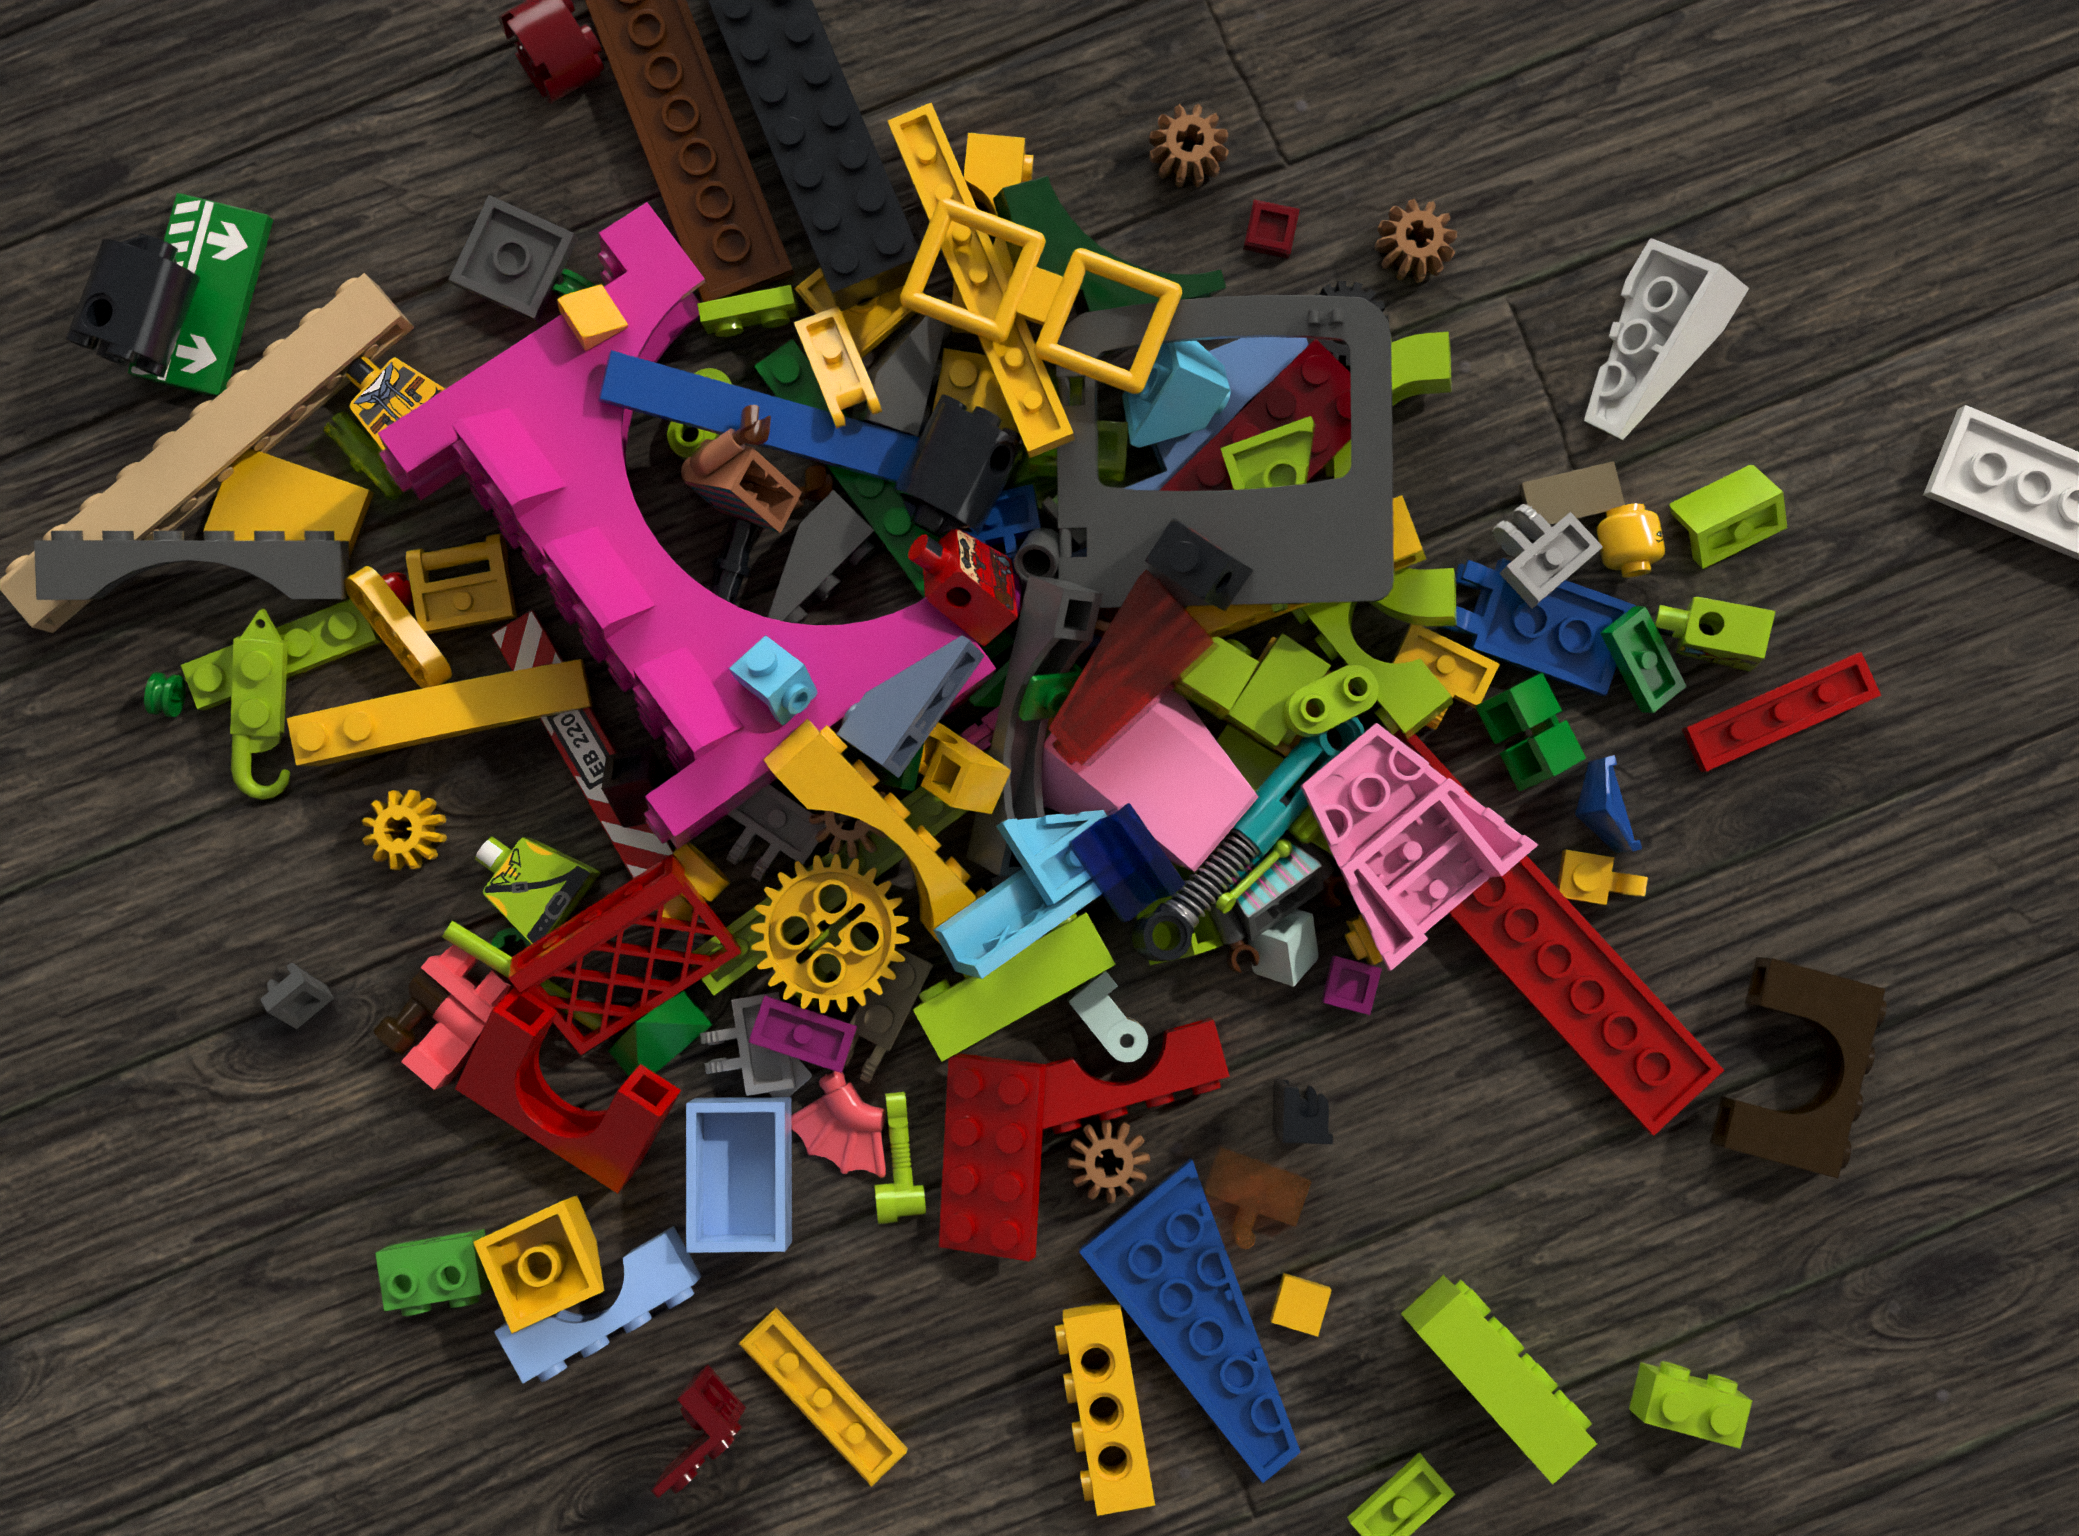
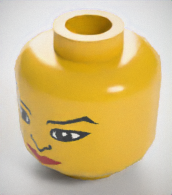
(1631, 540)

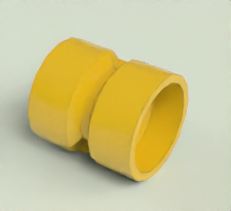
(702, 874)

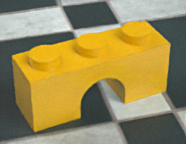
(961, 772)

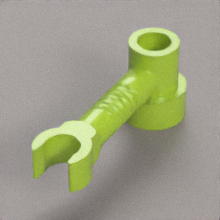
(900, 1197)

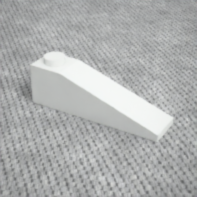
(1667, 322)

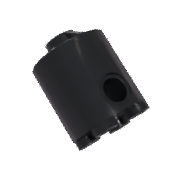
(134, 303)
(957, 469)

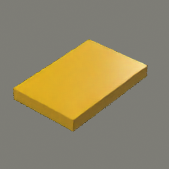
(286, 497)

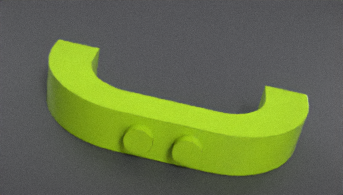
(1418, 596)

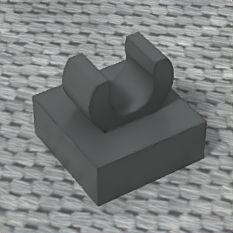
(296, 997)

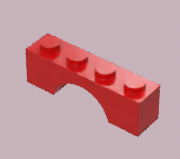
(1188, 1059)

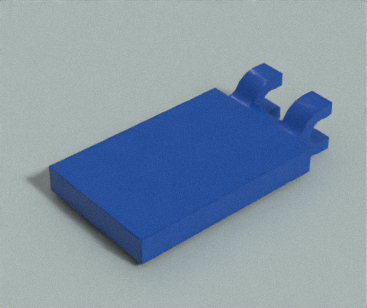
(1552, 638)

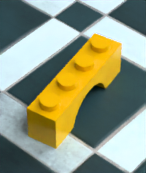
(990, 166)

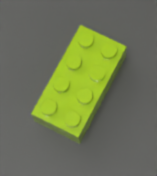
(1036, 975)
(1507, 1386)

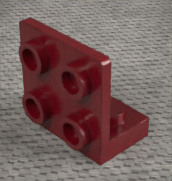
(705, 1406)

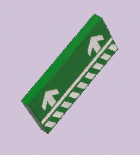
(226, 252)

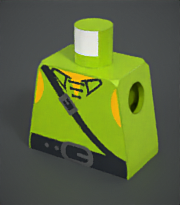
(534, 884)

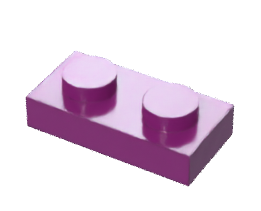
(802, 1034)

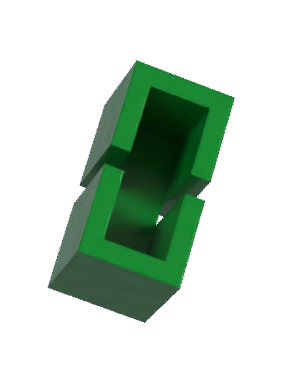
(1551, 746)

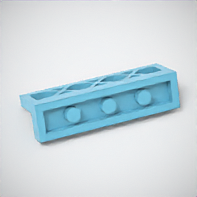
(1005, 923)

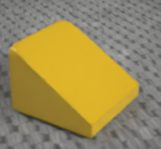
(591, 315)

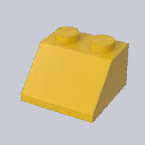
(542, 1263)

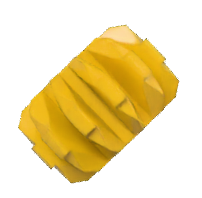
(386, 830)

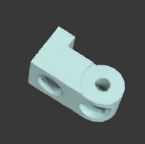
(1119, 1034)

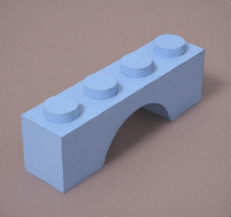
(652, 1275)

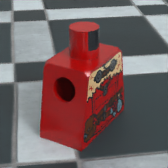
(967, 583)

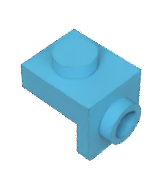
(775, 679)

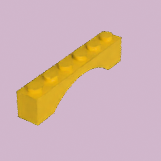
(823, 779)

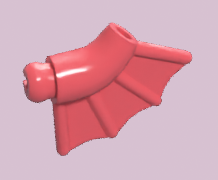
(842, 1127)

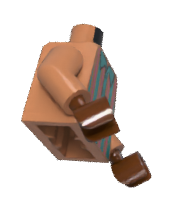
(744, 483)

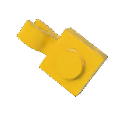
(1591, 878)

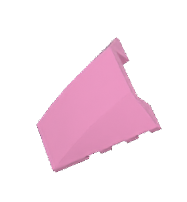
(1169, 775)
(1406, 838)

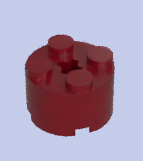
(553, 46)

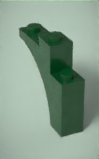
(1038, 208)

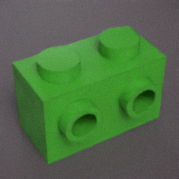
(432, 1272)

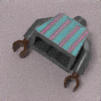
(1275, 895)

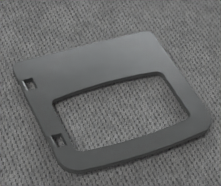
(1301, 540)

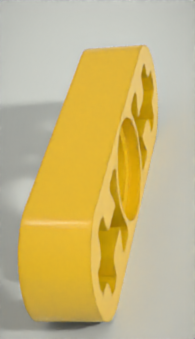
(397, 628)

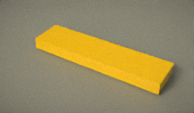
(823, 1396)

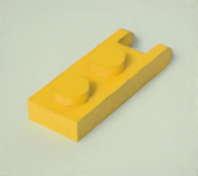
(836, 363)

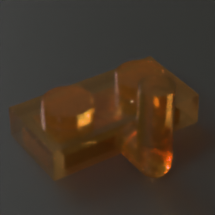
(1256, 1189)

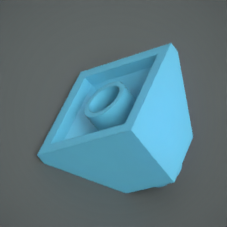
(1178, 396)

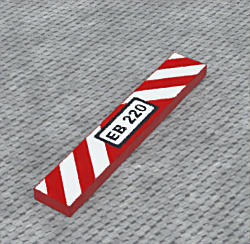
(581, 744)

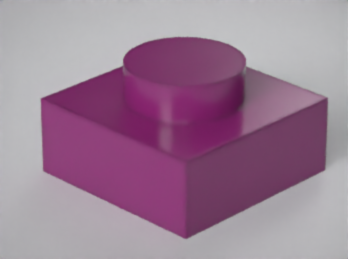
(1351, 985)

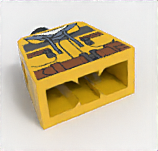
(387, 393)

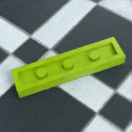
(311, 643)

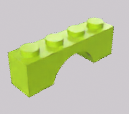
(1407, 691)

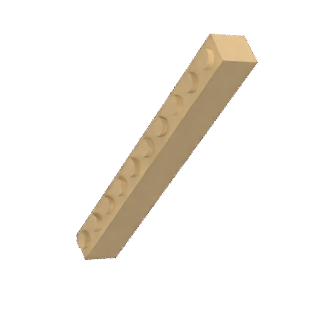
(251, 413)

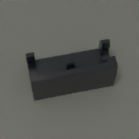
(1300, 1119)

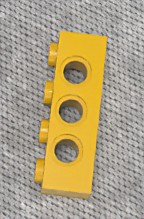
(1129, 1482)

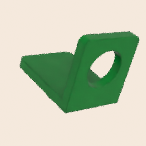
(1047, 694)

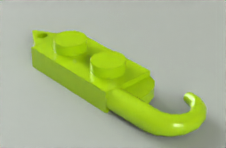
(257, 702)

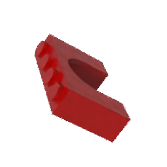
(508, 1082)

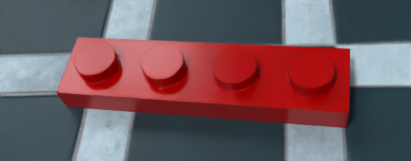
(1781, 712)

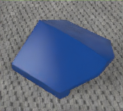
(1603, 808)

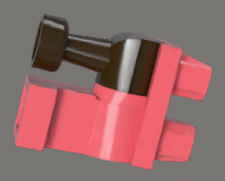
(455, 1003)

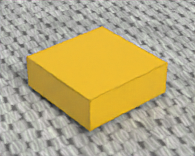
(1300, 1304)

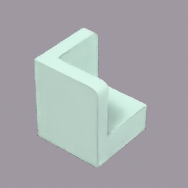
(1287, 948)

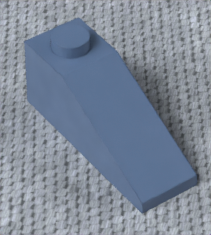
(903, 710)

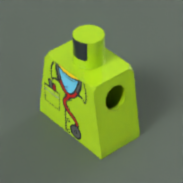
(1738, 631)

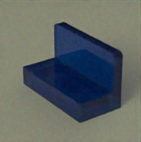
(1125, 862)

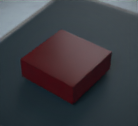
(1271, 229)

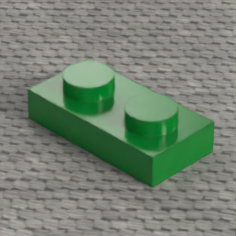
(1643, 659)

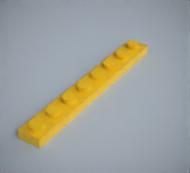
(982, 283)

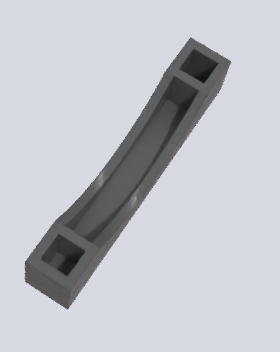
(93, 568)
(1050, 636)

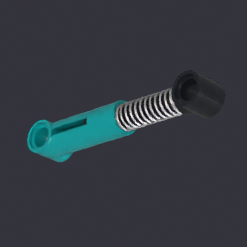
(1249, 838)

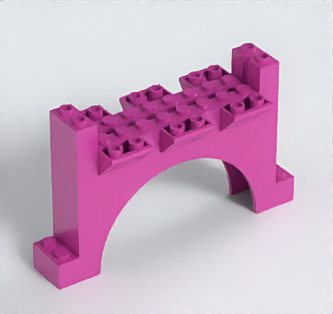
(561, 490)

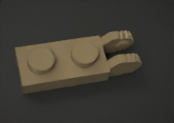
(886, 1013)

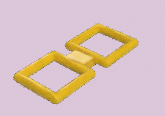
(1041, 295)

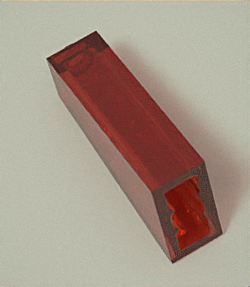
(1132, 669)

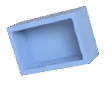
(738, 1174)

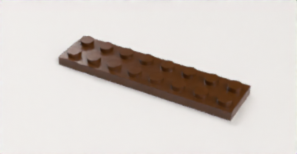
(691, 144)

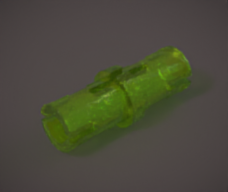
(362, 453)

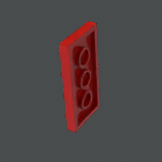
(992, 1156)

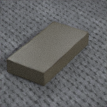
(1581, 492)

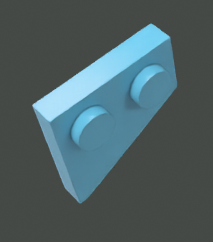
(1045, 852)

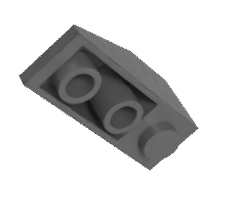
(905, 376)
(821, 551)

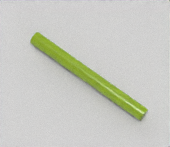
(501, 962)

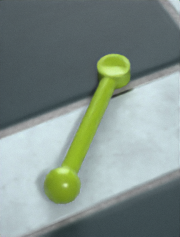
(1226, 901)

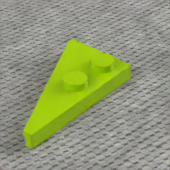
(1272, 460)

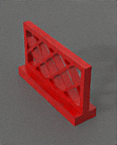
(603, 921)

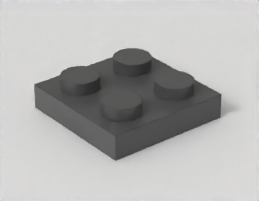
(513, 258)

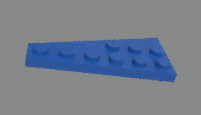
(1181, 1291)

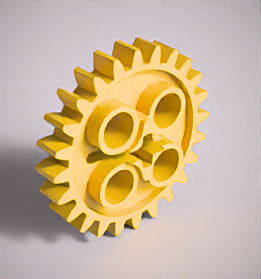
(802, 899)

